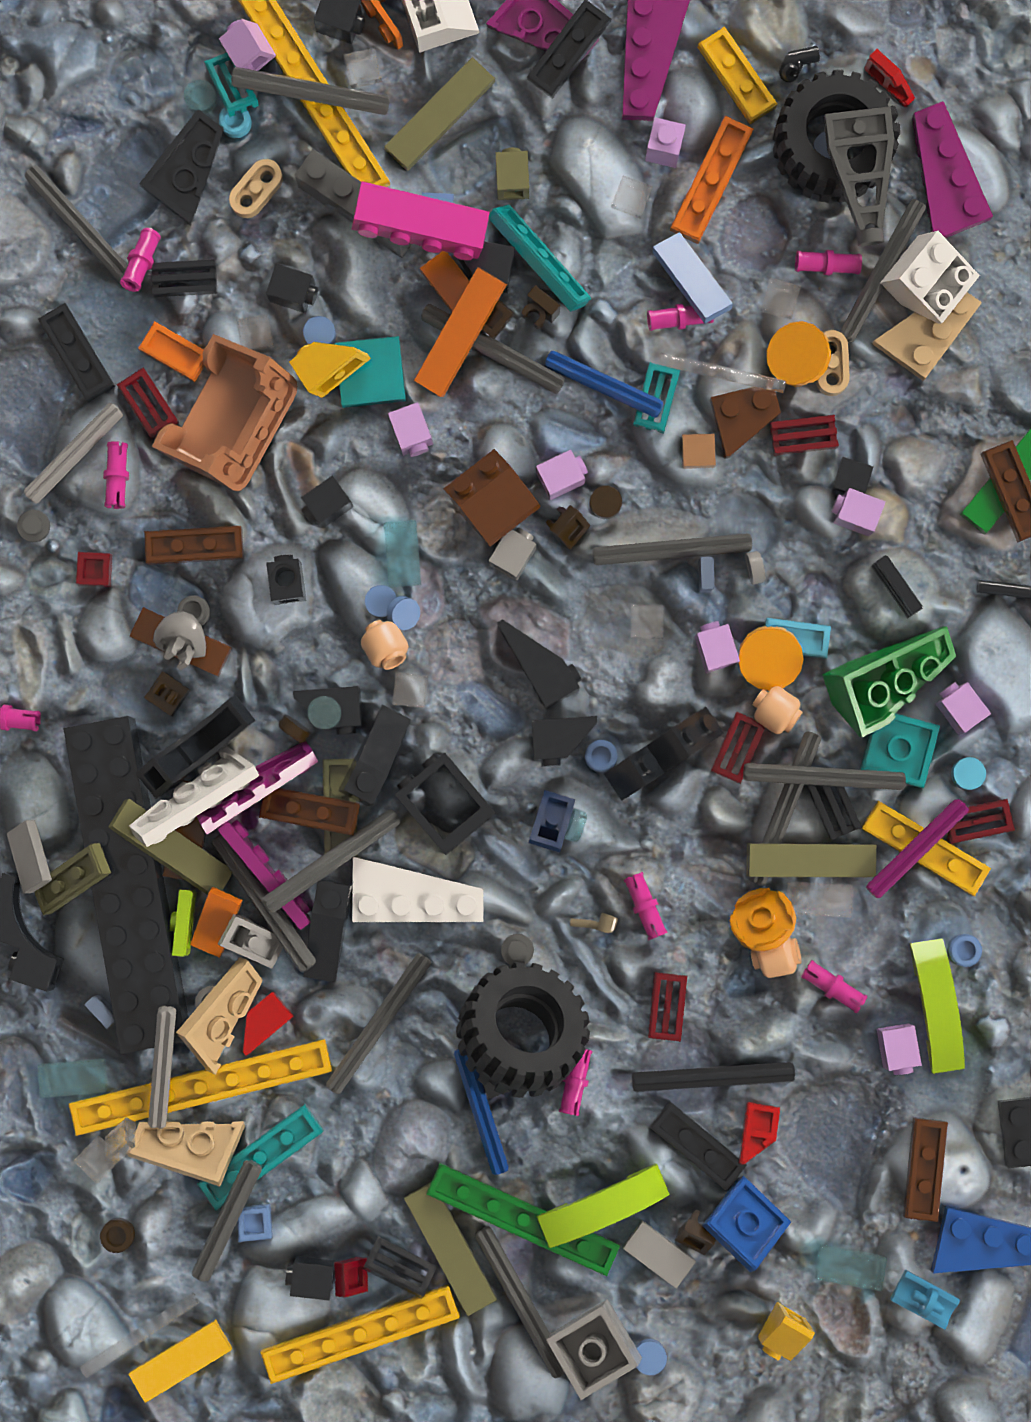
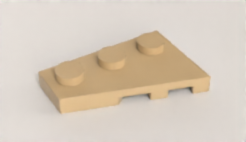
(920, 342)
(214, 1019)
(189, 1149)

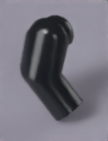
(795, 60)

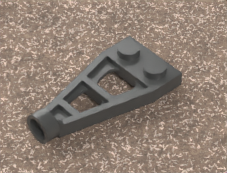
(861, 129)

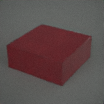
(94, 569)
(350, 1277)

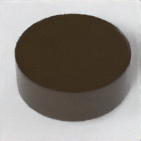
(605, 502)
(294, 728)
(117, 1235)

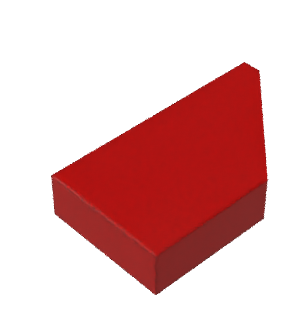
(889, 77)
(264, 1021)
(758, 1130)

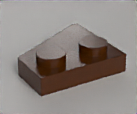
(742, 415)

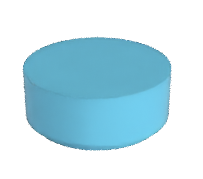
(237, 125)
(968, 773)

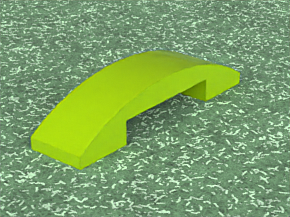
(939, 1005)
(603, 1207)

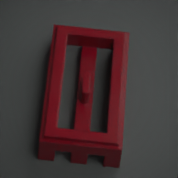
(132, 379)
(831, 431)
(727, 772)
(1006, 815)
(664, 1035)

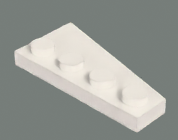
(192, 798)
(402, 895)

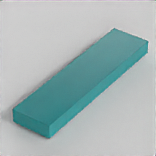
(539, 257)
(267, 1151)

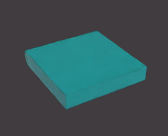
(379, 378)
(903, 747)

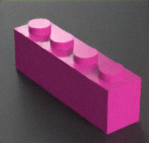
(420, 221)

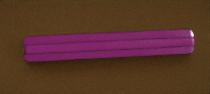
(917, 848)

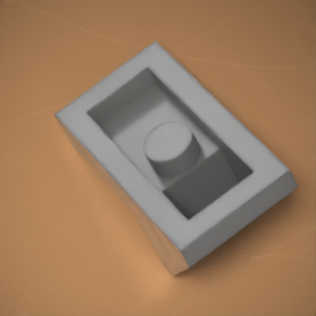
(251, 941)

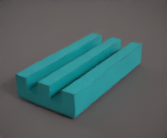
(240, 103)
(663, 370)

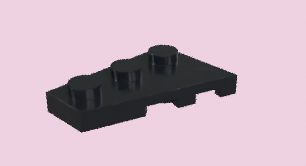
(185, 166)

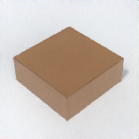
(698, 451)

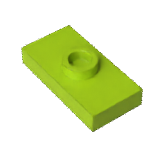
(182, 922)

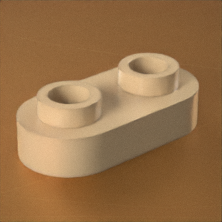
(253, 188)
(837, 366)

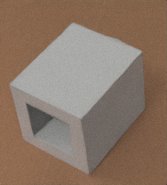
(513, 553)

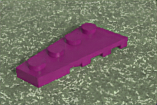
(649, 50)
(949, 180)
(271, 776)
(258, 863)

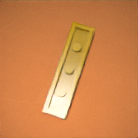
(941, 859)

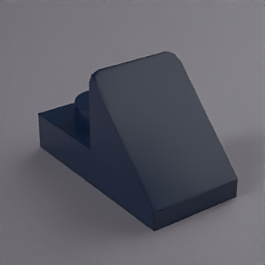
(552, 821)

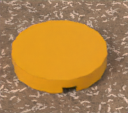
(798, 353)
(770, 657)
(763, 919)

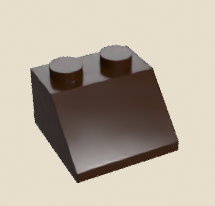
(491, 497)

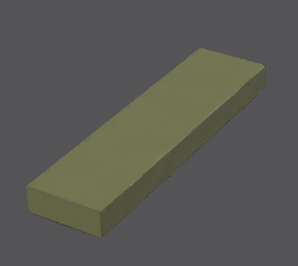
(439, 114)
(174, 852)
(810, 860)
(451, 1250)

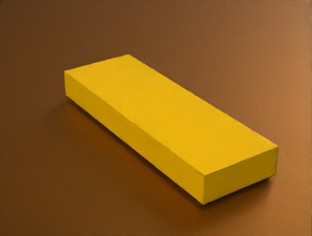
(737, 75)
(180, 1361)

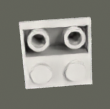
(439, 21)
(930, 277)

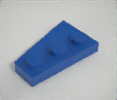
(979, 1242)

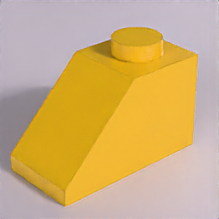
(326, 365)
(785, 1333)

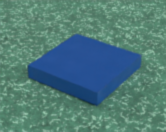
(746, 1224)

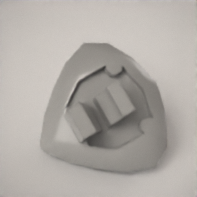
(180, 636)

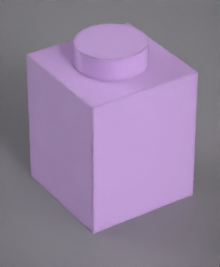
(247, 45)
(665, 142)
(411, 430)
(561, 474)
(857, 511)
(716, 647)
(962, 707)
(899, 1048)

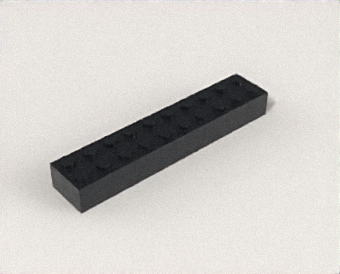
(133, 898)

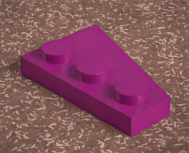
(531, 21)

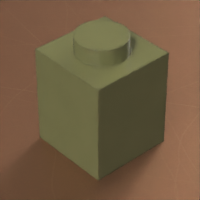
(512, 174)

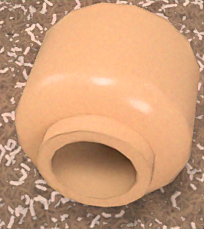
(384, 644)
(777, 710)
(778, 961)

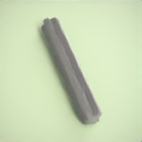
(73, 453)
(162, 1067)

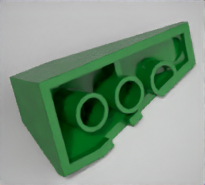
(880, 683)

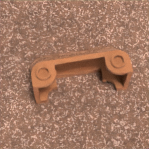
(232, 415)

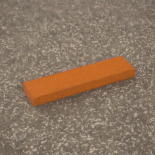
(711, 179)
(460, 332)

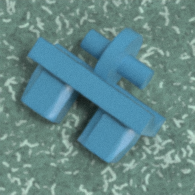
(924, 1299)

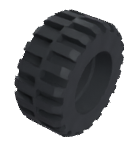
(817, 98)
(547, 999)

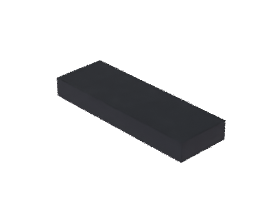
(568, 48)
(76, 352)
(697, 1145)

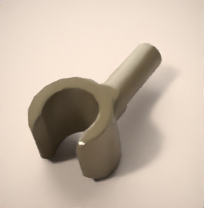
(606, 923)

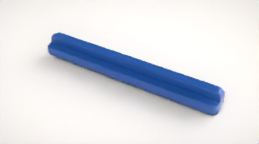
(604, 384)
(482, 1116)

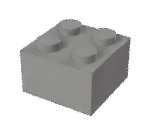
(594, 1349)

